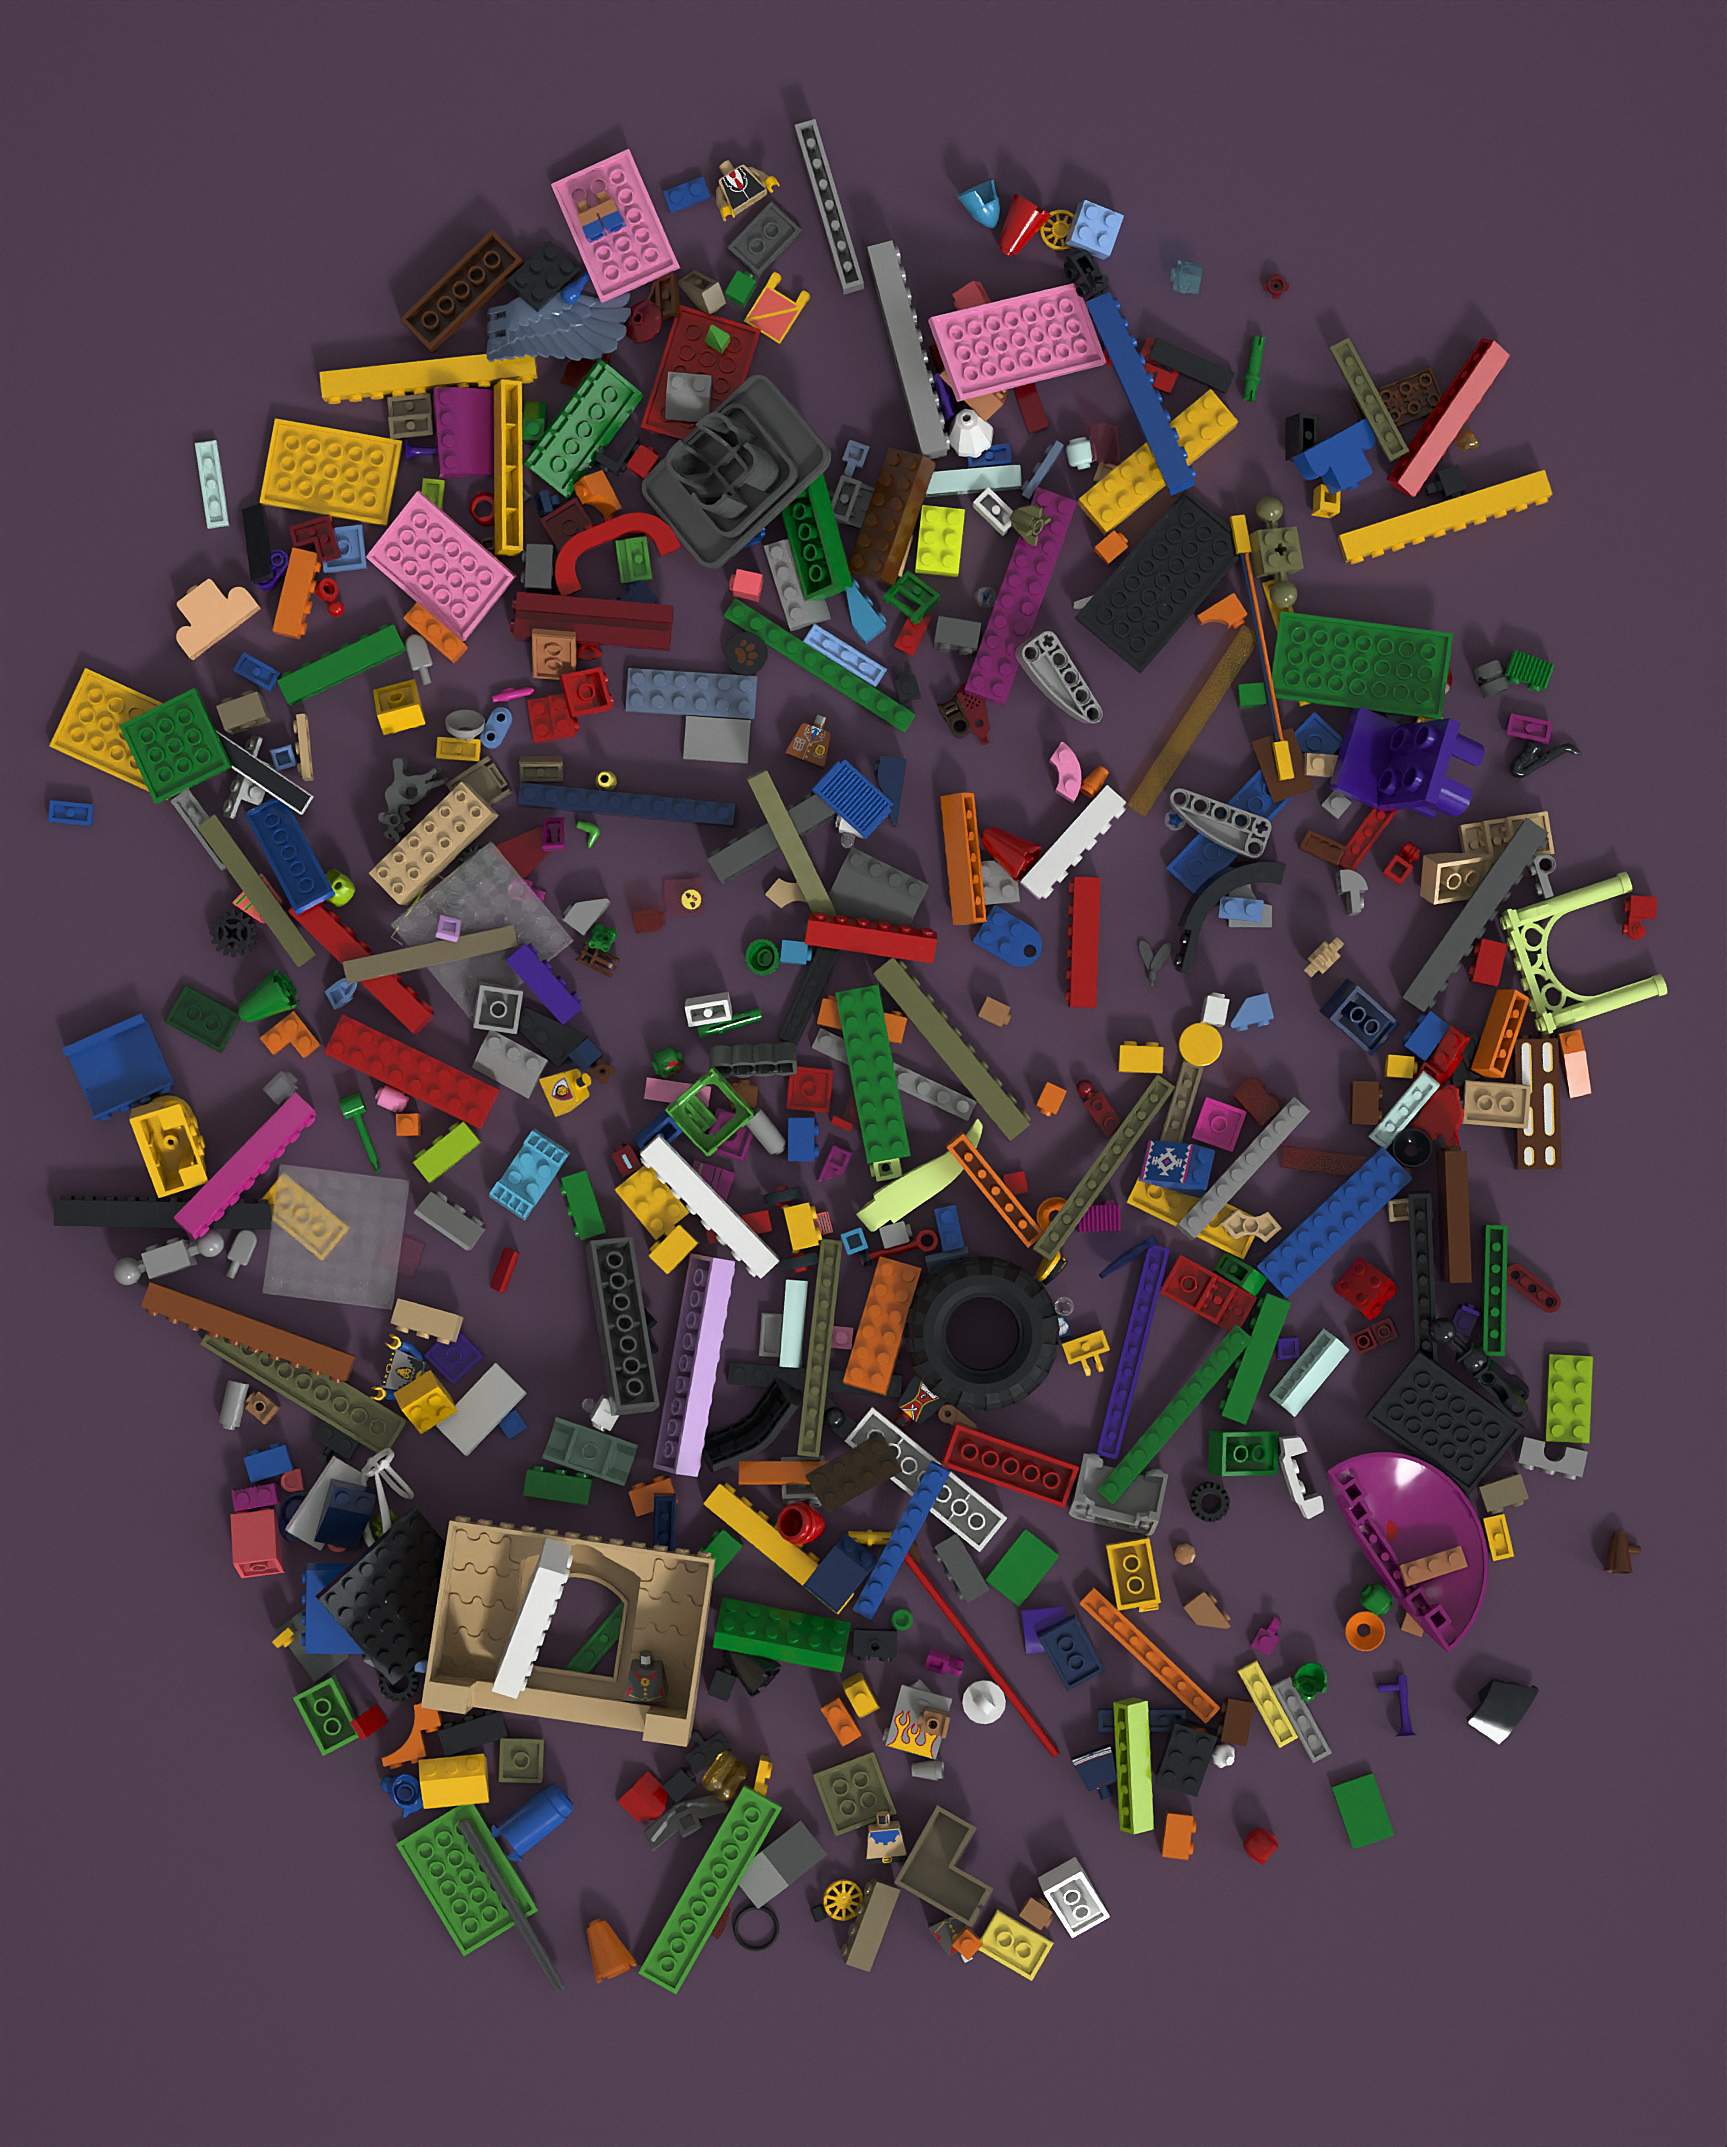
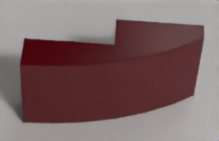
(1374, 1335)

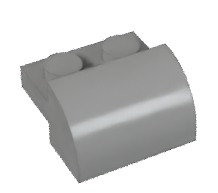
(1351, 885)

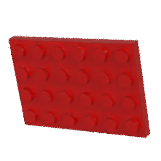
(690, 354)

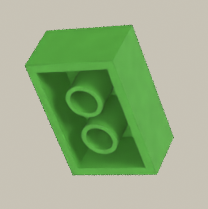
(327, 1714)

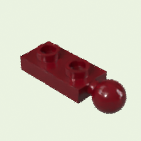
(1099, 1108)

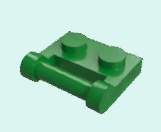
(916, 592)

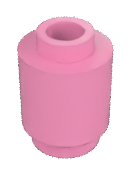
(392, 1099)

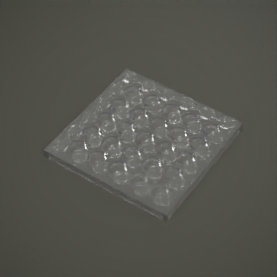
(484, 896)
(336, 1236)

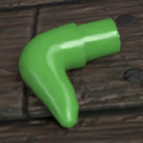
(590, 828)

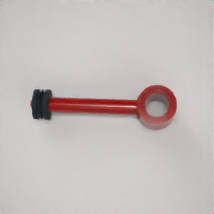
(866, 1258)

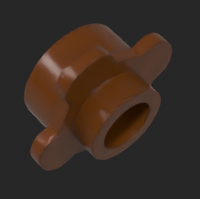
(602, 1077)

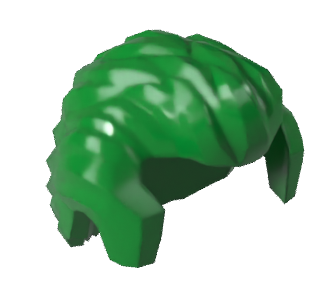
(1310, 1680)

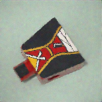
(917, 1403)

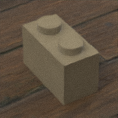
(1502, 1492)

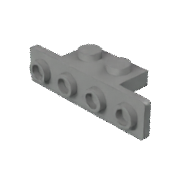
(243, 788)

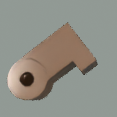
(949, 1413)

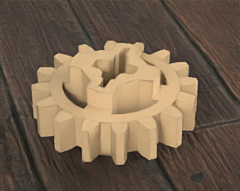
(1324, 956)

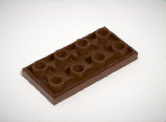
(1408, 397)

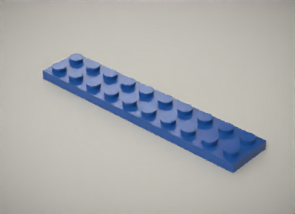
(1204, 857)

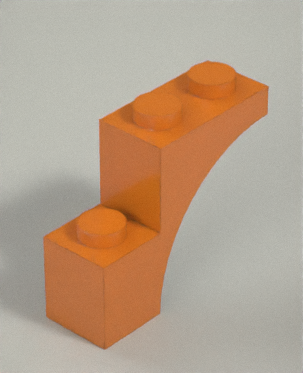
(415, 1746)

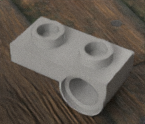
(1543, 885)

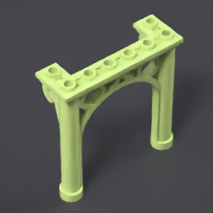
(1589, 1005)

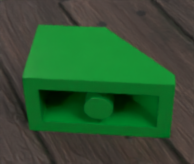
(534, 422)
(1240, 1273)

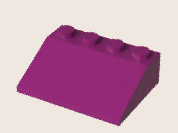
(464, 432)

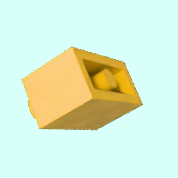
(1140, 1058)

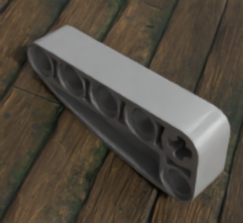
(1051, 680)
(1222, 831)

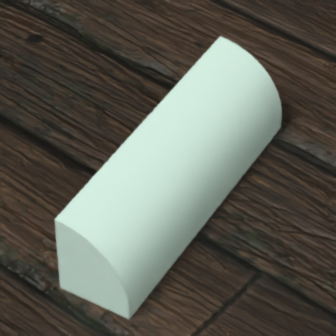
(793, 1323)
(1309, 1372)

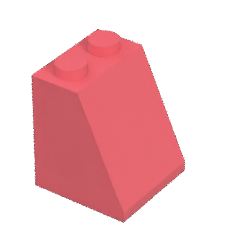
(256, 1543)

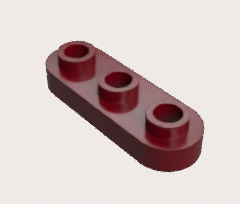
(1541, 1291)

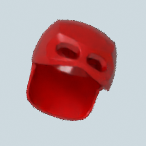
(1260, 1844)

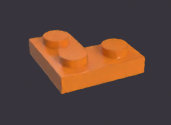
(290, 1030)

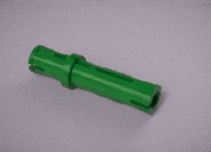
(1254, 364)
(755, 1015)

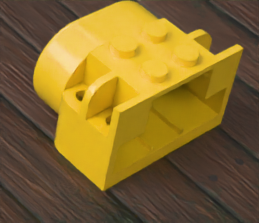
(170, 1144)

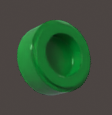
(901, 1619)

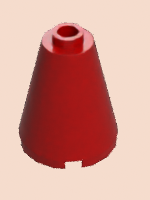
(1020, 225)
(1011, 851)

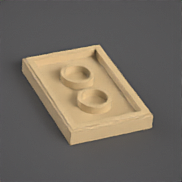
(1496, 1104)

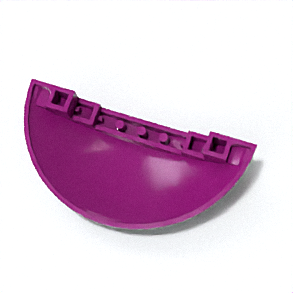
(1429, 1519)

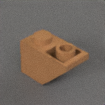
(1204, 1612)

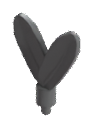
(1153, 963)

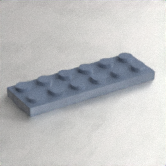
(691, 694)

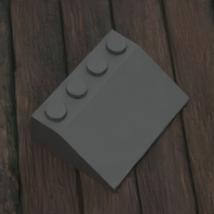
(875, 891)

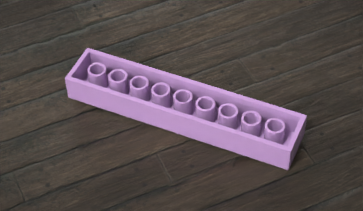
(694, 1365)

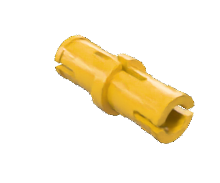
(871, 1538)

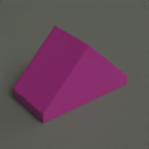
(554, 834)

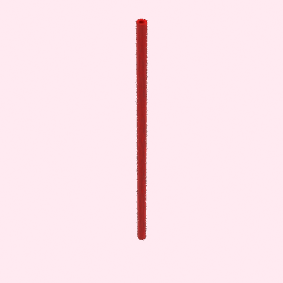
(981, 1655)

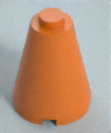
(607, 1951)

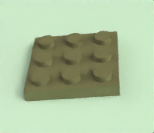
(853, 1793)

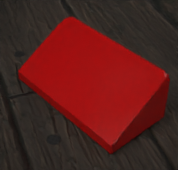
(504, 1270)

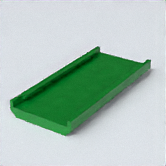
(583, 428)

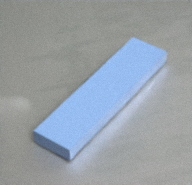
(845, 655)

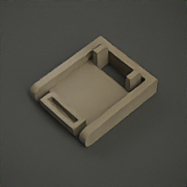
(485, 781)

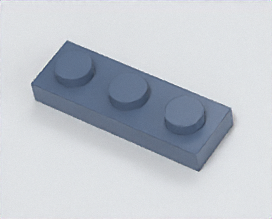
(1041, 470)

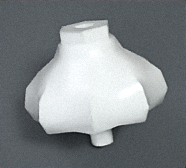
(1223, 1755)

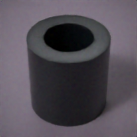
(818, 1913)

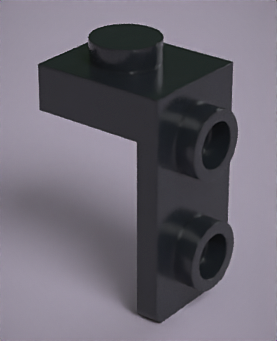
(608, 465)

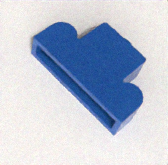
(1339, 458)

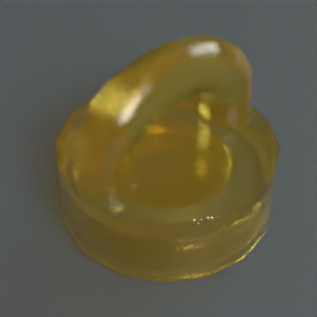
(1471, 441)

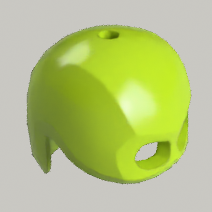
(342, 886)

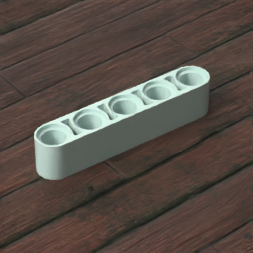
(974, 480)

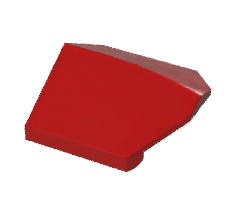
(645, 1798)

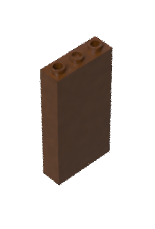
(1453, 1215)

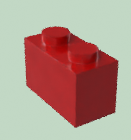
(1487, 963)

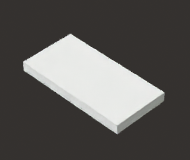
(481, 1409)
(307, 1517)

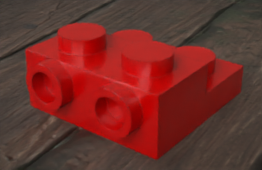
(586, 692)
(551, 719)

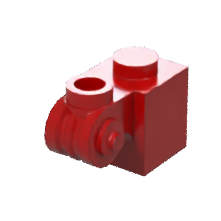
(1399, 865)
(1638, 909)

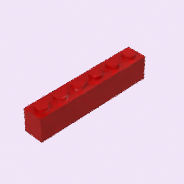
(871, 937)
(1084, 942)

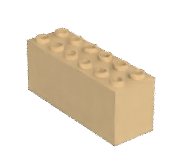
(434, 844)

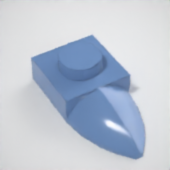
(340, 993)

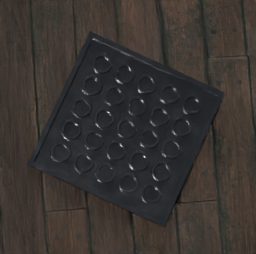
(391, 1595)

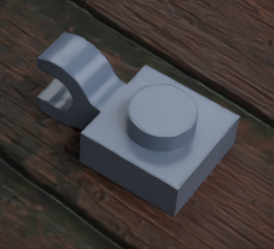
(854, 457)

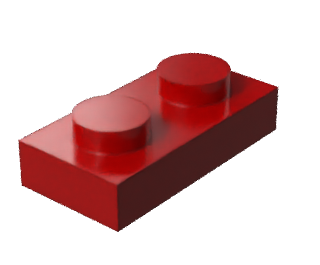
(911, 635)

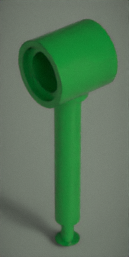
(354, 1106)

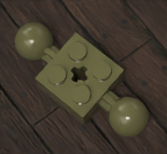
(1275, 552)

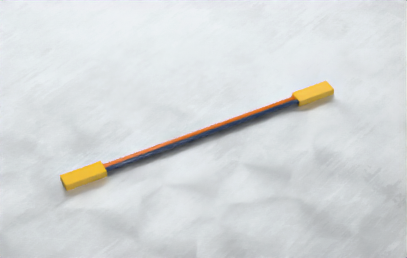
(1281, 748)

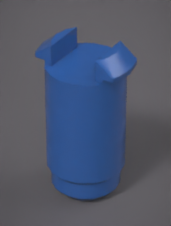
(534, 1820)

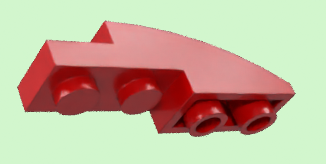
(1446, 1056)

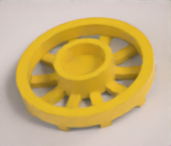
(1059, 230)
(842, 1899)

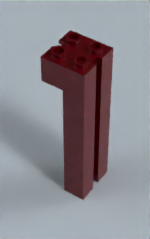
(594, 620)

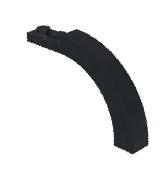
(1211, 892)

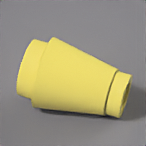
(608, 786)

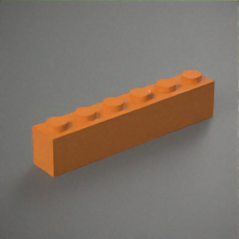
(963, 859)
(994, 1189)

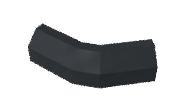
(754, 1430)

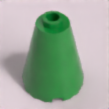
(269, 998)

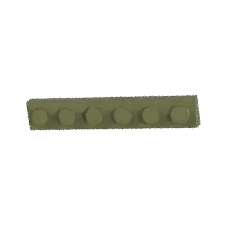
(1369, 399)

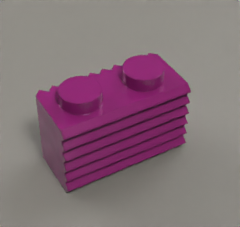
(1101, 1218)
(256, 1496)

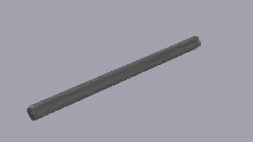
(511, 1905)

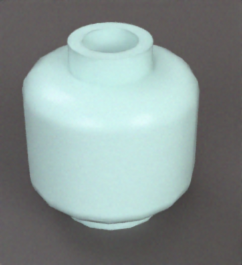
(1079, 453)

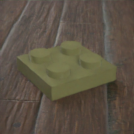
(521, 1760)

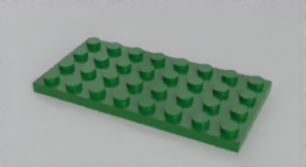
(1361, 665)

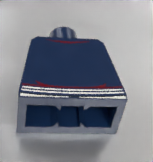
(1097, 1770)

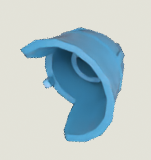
(982, 203)

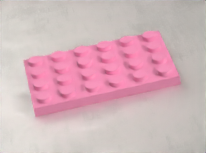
(631, 253)
(441, 566)

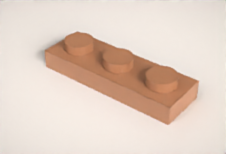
(1432, 1566)

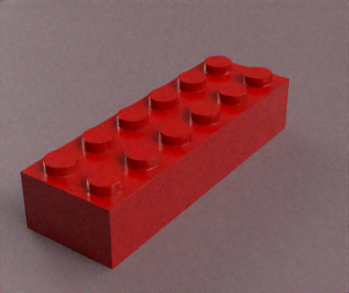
(1009, 1464)

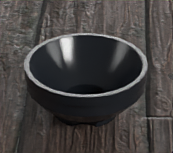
(1412, 1137)

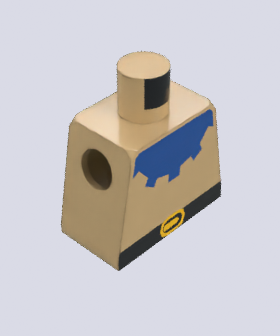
(885, 1841)

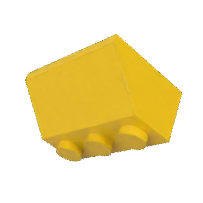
(454, 1781)

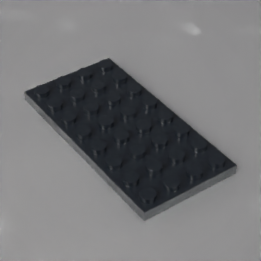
(1161, 582)

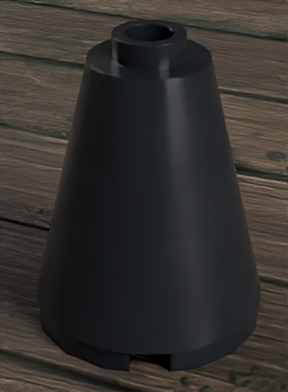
(752, 1670)

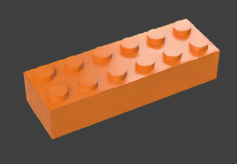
(882, 1326)

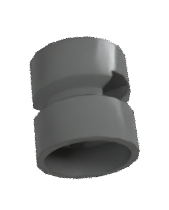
(1491, 679)

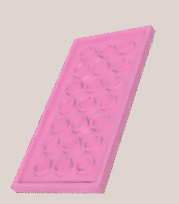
(1016, 341)

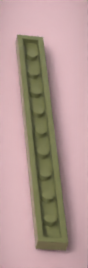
(1103, 1168)
(820, 1348)

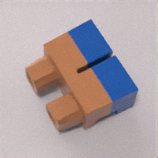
(590, 218)

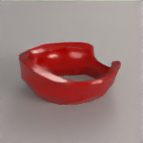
(483, 521)

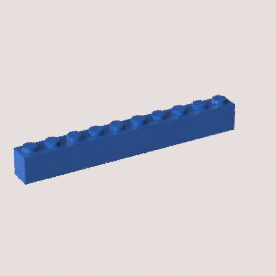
(1140, 393)

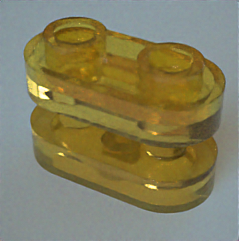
(724, 1776)

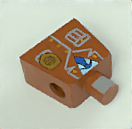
(811, 743)

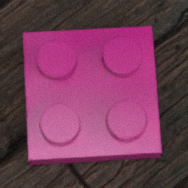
(1219, 1124)

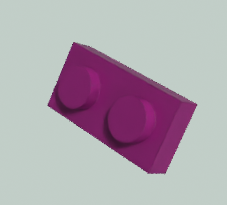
(1528, 728)

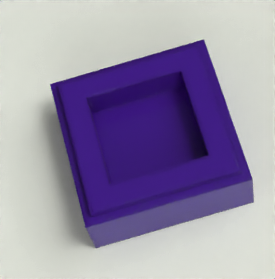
(1288, 1348)

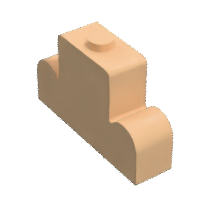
(212, 615)

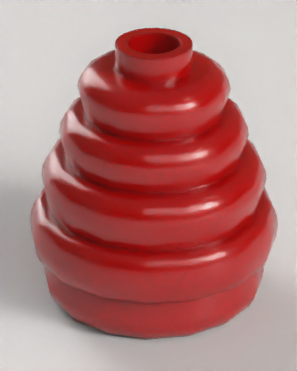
(800, 1523)

